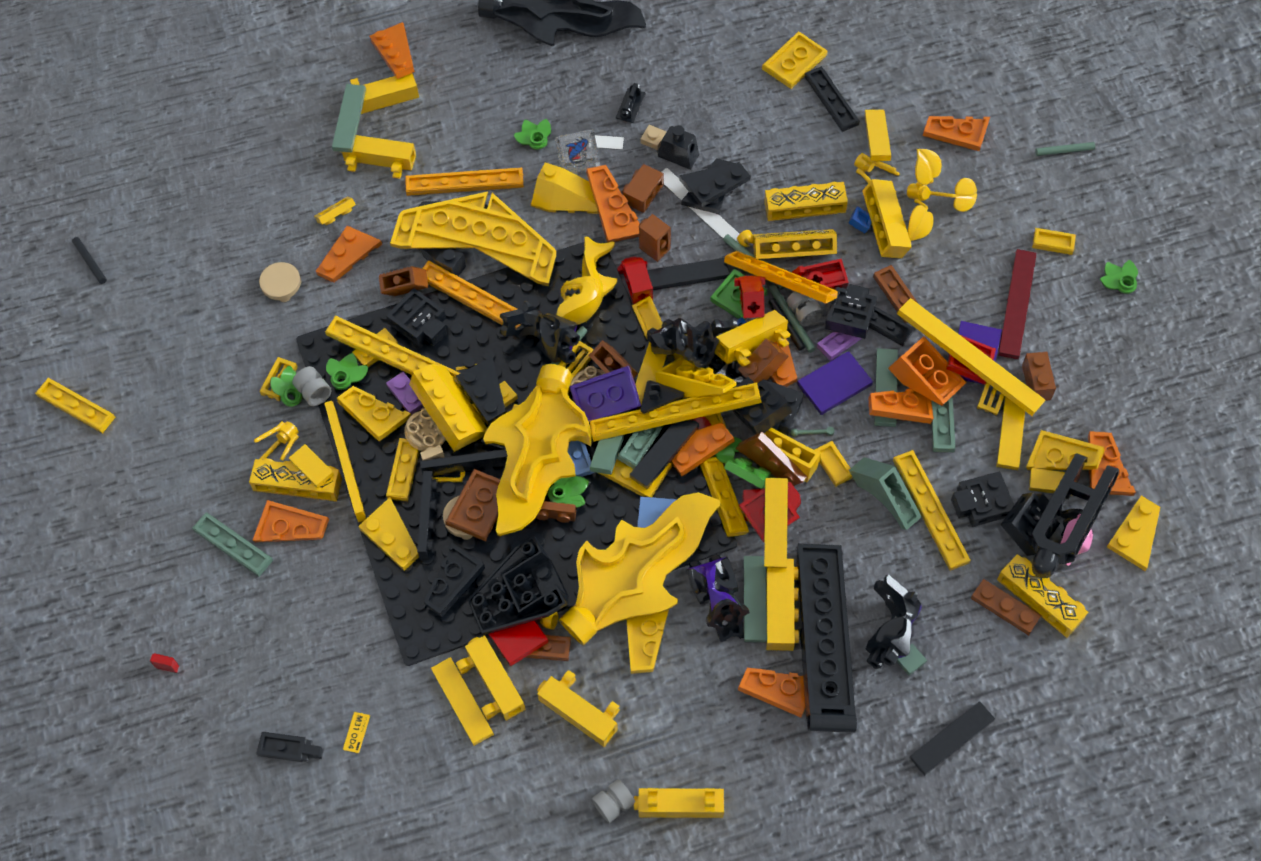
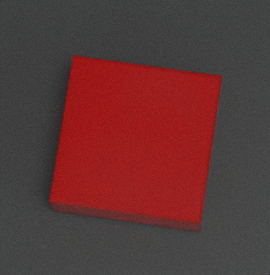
(164, 663)

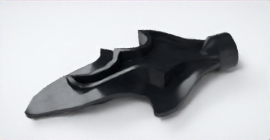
(546, 17)

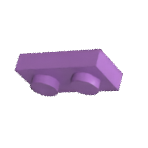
(836, 344)
(403, 392)

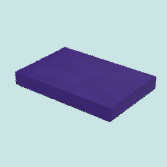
(982, 334)
(834, 383)
(607, 394)

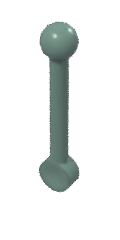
(829, 431)

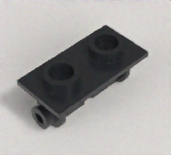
(631, 104)

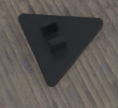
(658, 395)

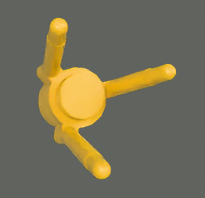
(865, 164)
(285, 433)

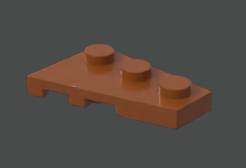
(769, 456)

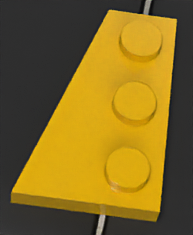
(375, 416)
(1057, 452)
(389, 533)

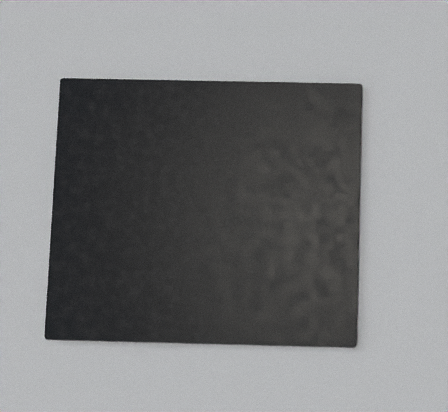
(517, 361)

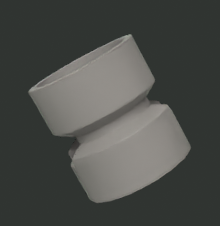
(805, 308)
(312, 386)
(613, 800)

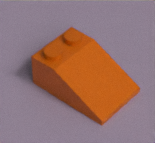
(925, 372)

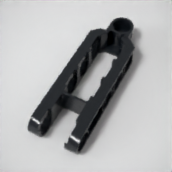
(1051, 554)

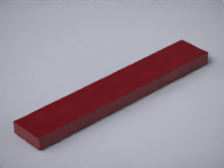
(1017, 304)

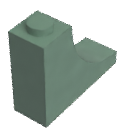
(887, 486)

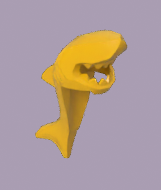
(591, 285)

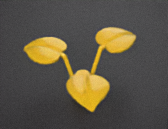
(929, 167)

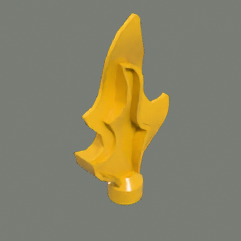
(536, 447)
(631, 572)

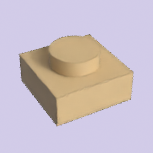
(652, 137)
(432, 453)

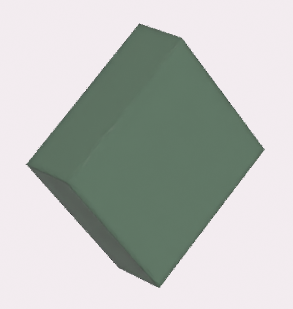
(912, 661)

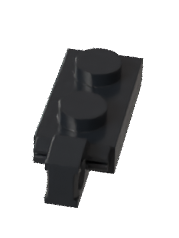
(287, 747)

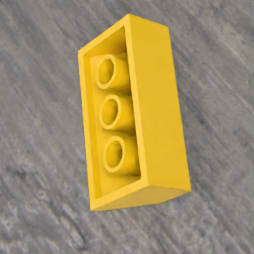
(447, 406)

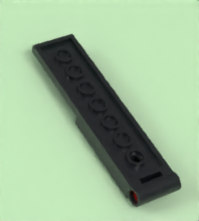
(825, 640)

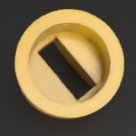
(745, 238)
(550, 622)

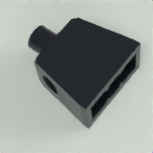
(679, 147)

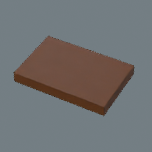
(476, 506)

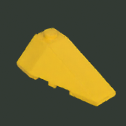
(562, 191)
(693, 380)

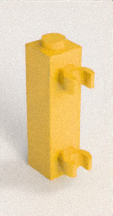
(388, 92)
(381, 153)
(744, 339)
(494, 677)
(577, 710)
(680, 803)

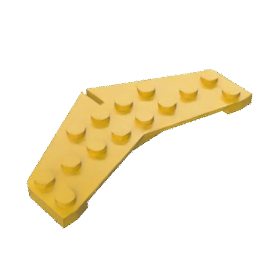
(468, 225)

